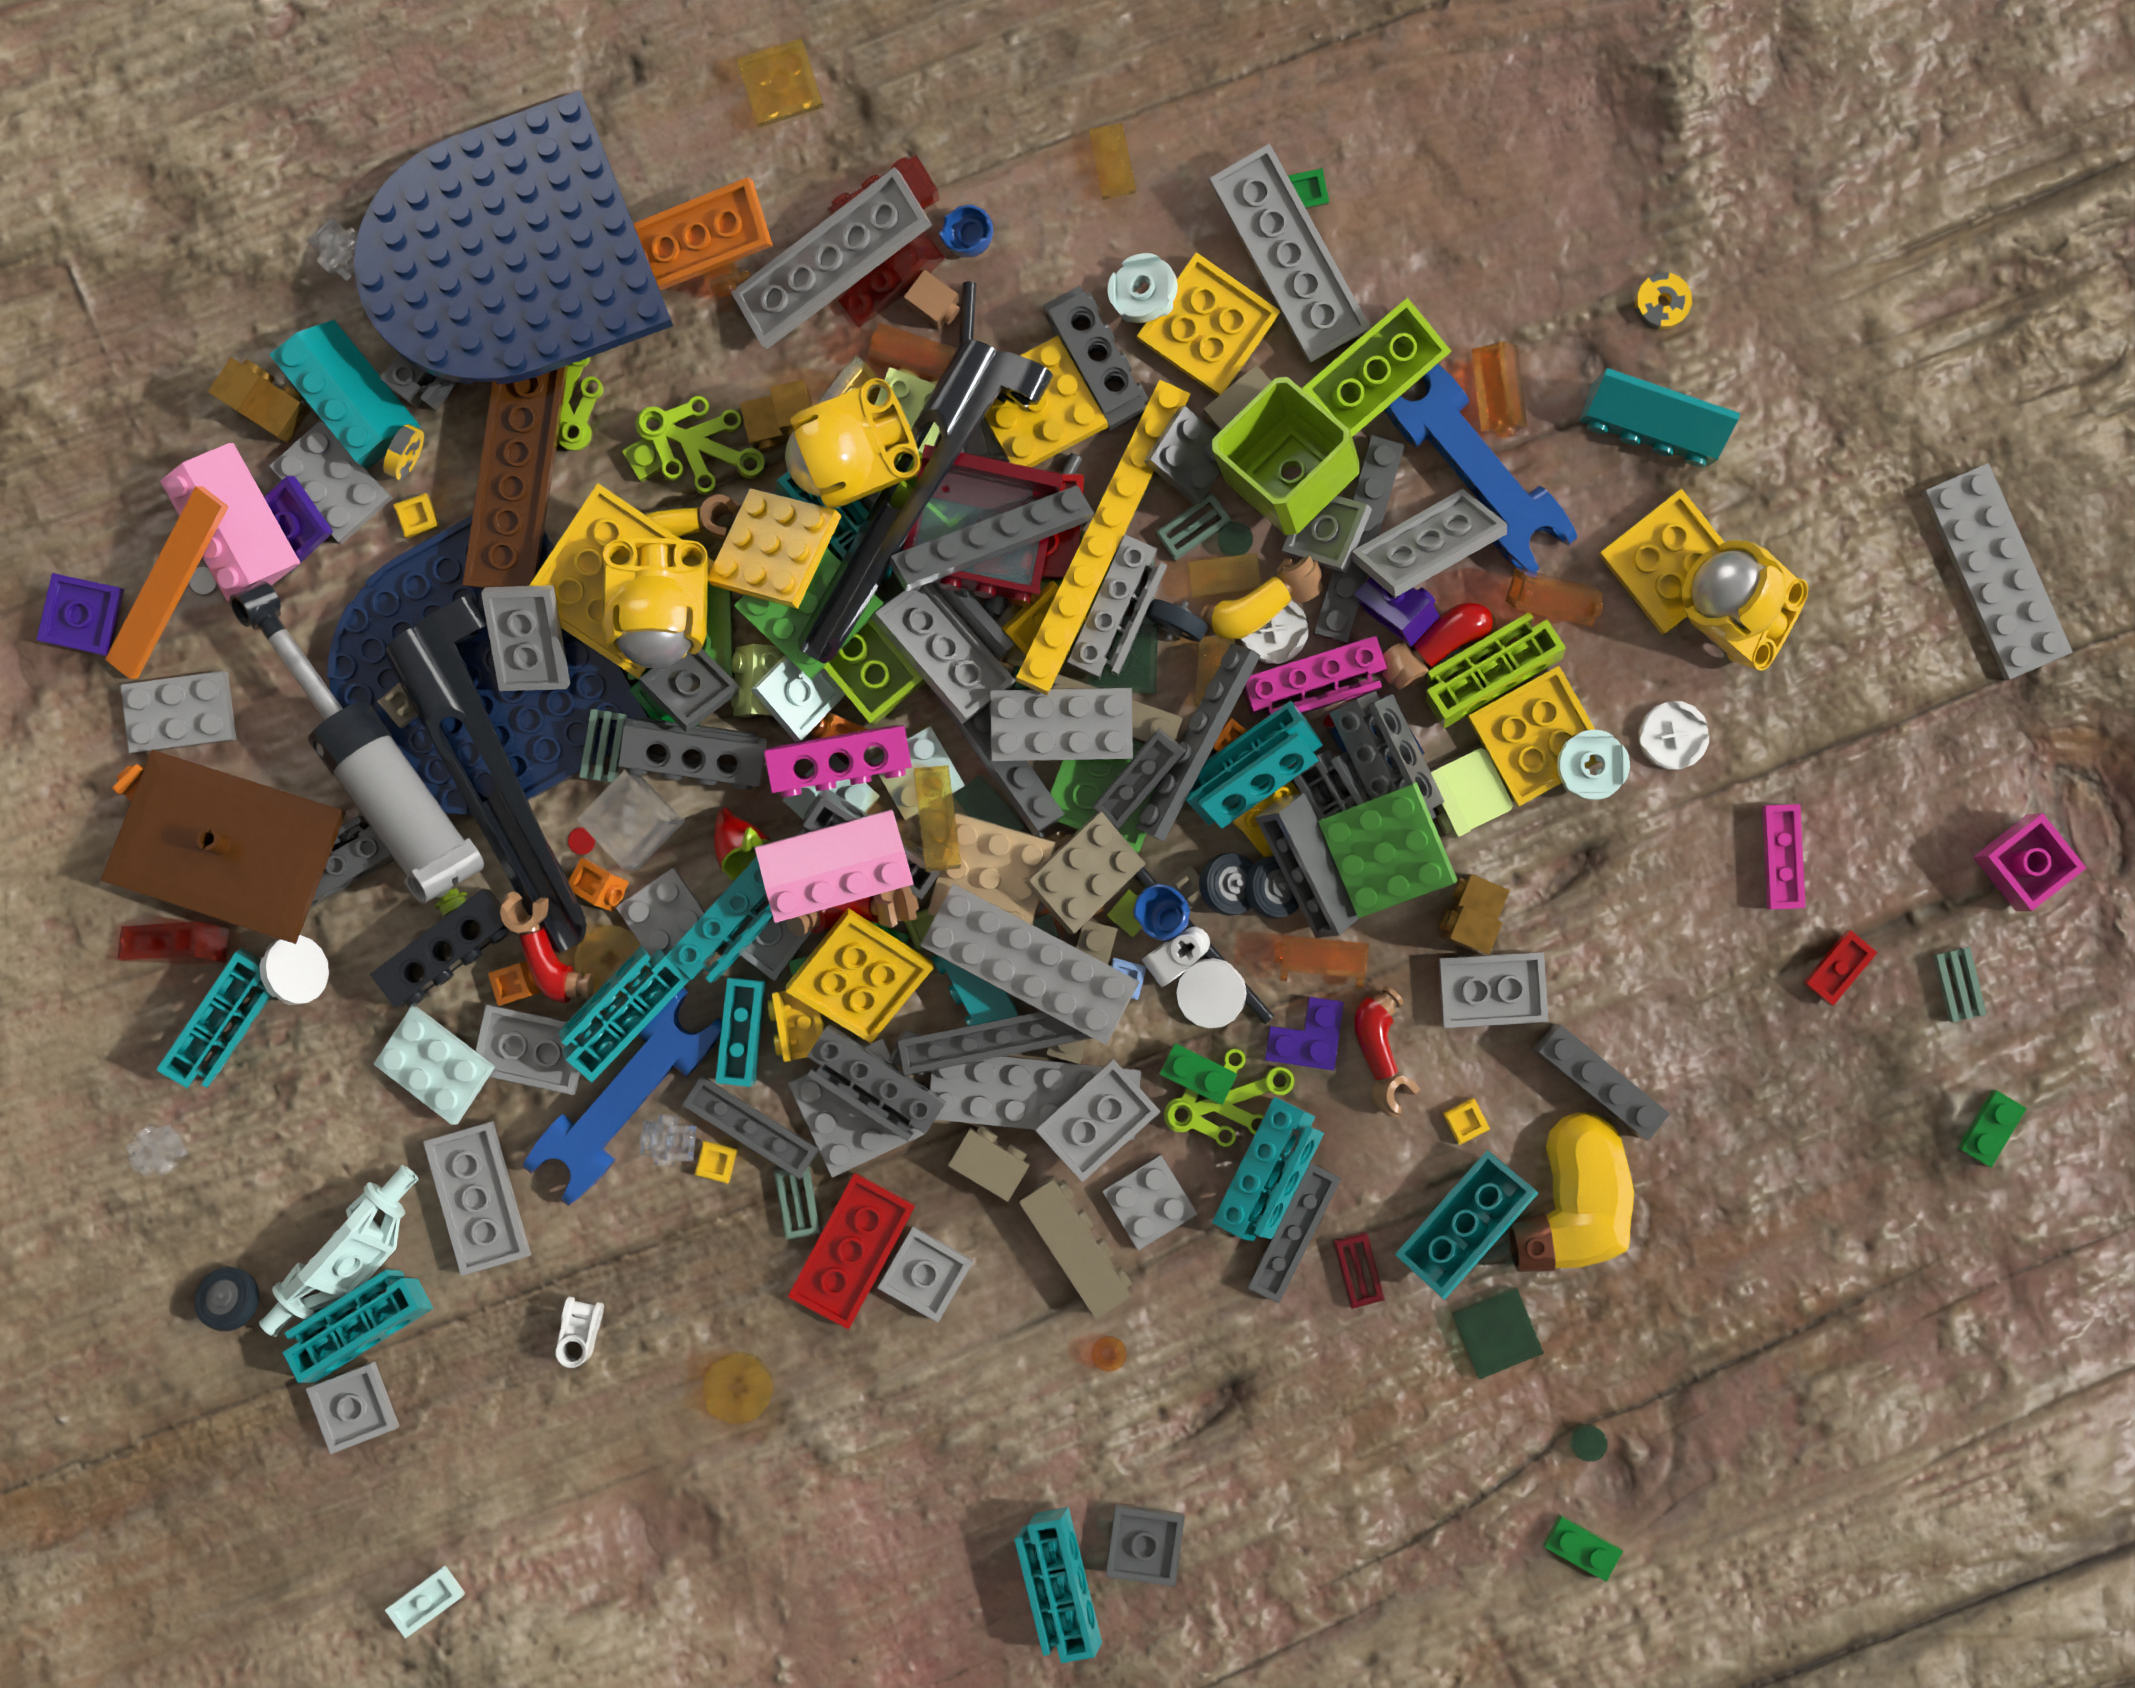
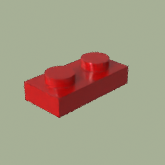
(1840, 967)

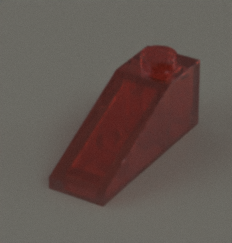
(173, 943)

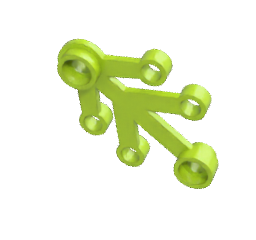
(583, 411)
(695, 440)
(1236, 1095)

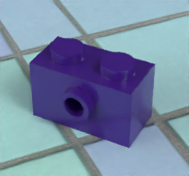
(1404, 615)

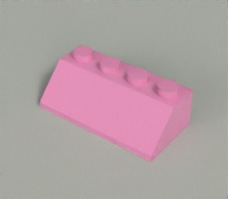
(248, 539)
(833, 866)

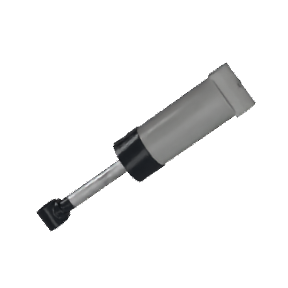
(370, 766)

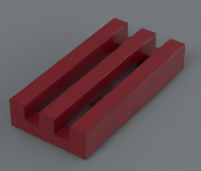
(1350, 1241)

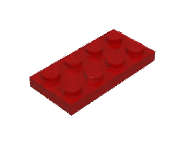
(851, 1250)

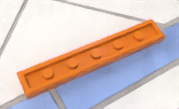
(166, 582)

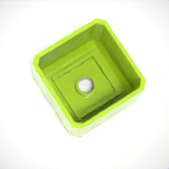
(1283, 431)

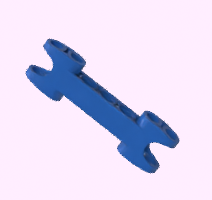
(1440, 421)
(583, 1143)

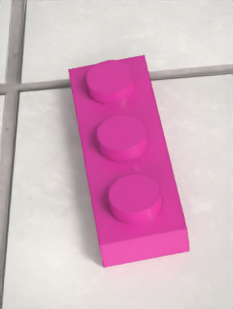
(1783, 856)

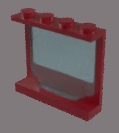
(977, 491)

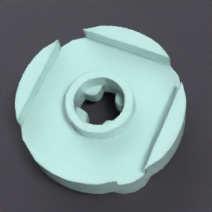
(1155, 301)
(1606, 779)

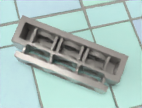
(1111, 606)

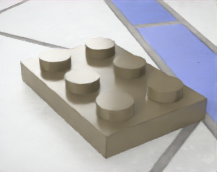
(1085, 873)

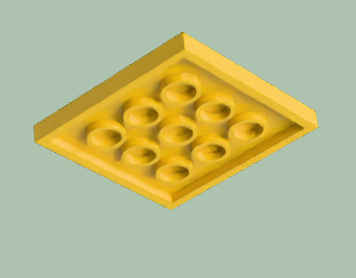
(578, 566)

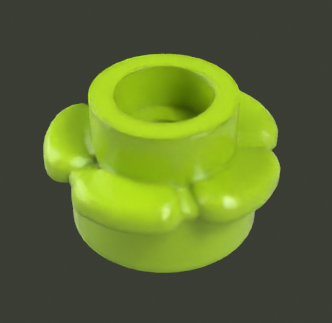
(450, 901)

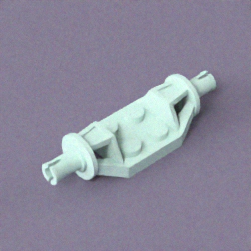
(347, 1257)

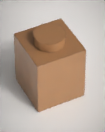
(932, 300)

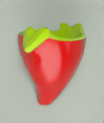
(735, 843)

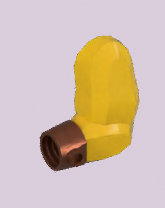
(1590, 1200)

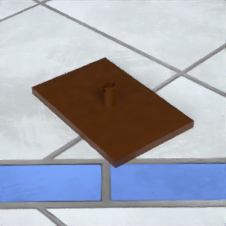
(223, 846)

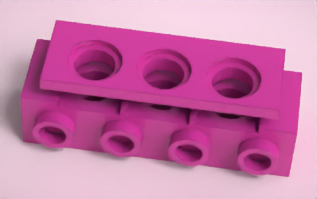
(1317, 672)
(788, 782)

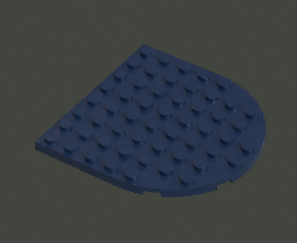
(507, 252)
(537, 728)

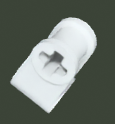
(1174, 957)
(578, 1324)

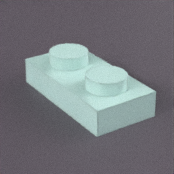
(425, 1601)

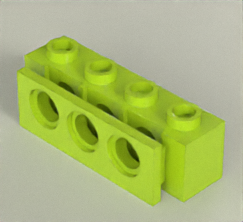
(1494, 675)

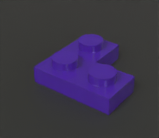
(1314, 1045)

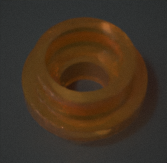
(1109, 1364)

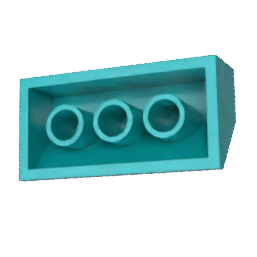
(343, 390)
(1658, 418)
(1466, 1224)

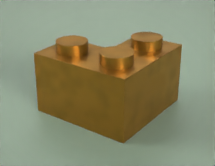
(252, 394)
(769, 416)
(1474, 914)

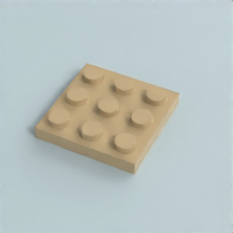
(995, 866)

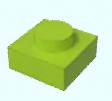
(643, 459)

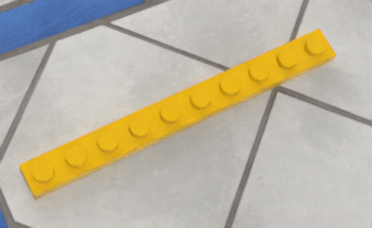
(1099, 544)

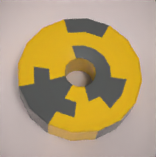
(1678, 298)
(403, 452)

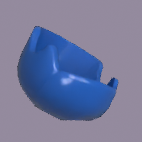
(967, 231)
(1162, 912)

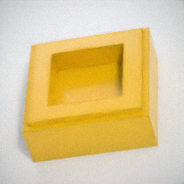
(416, 515)
(1466, 1121)
(716, 1161)

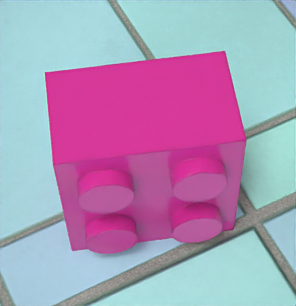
(2029, 862)

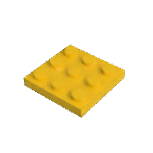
(1211, 325)
(1059, 419)
(774, 548)
(1657, 555)
(1528, 732)
(859, 976)

